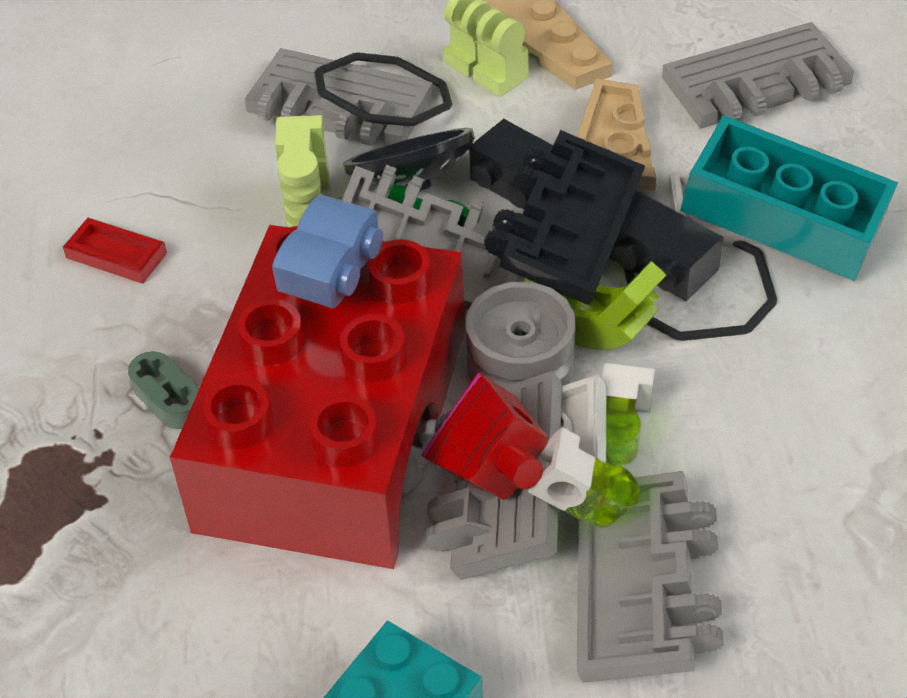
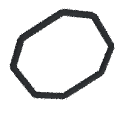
(375, 118)
(724, 331)

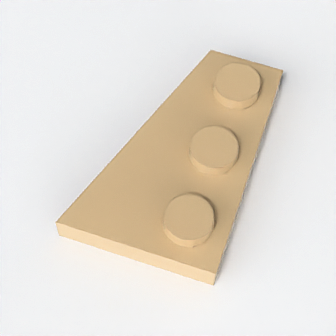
(617, 122)

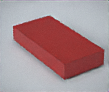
(115, 250)

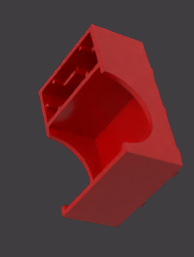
(318, 406)

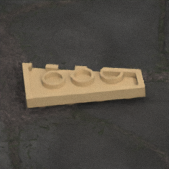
(557, 41)

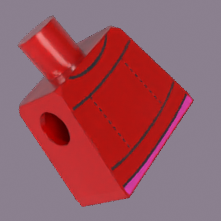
(489, 441)

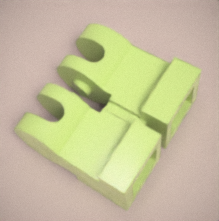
(486, 45)
(301, 163)

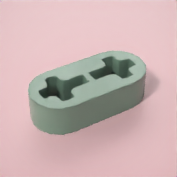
(157, 395)

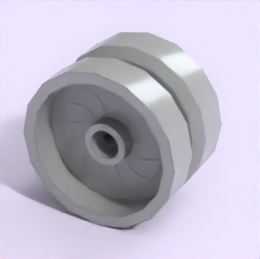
(520, 334)

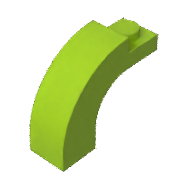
(616, 313)

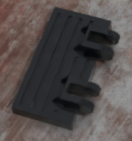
(570, 218)

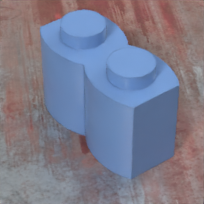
(327, 251)

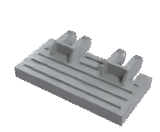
(757, 74)
(292, 84)
(431, 227)
(493, 531)
(626, 584)

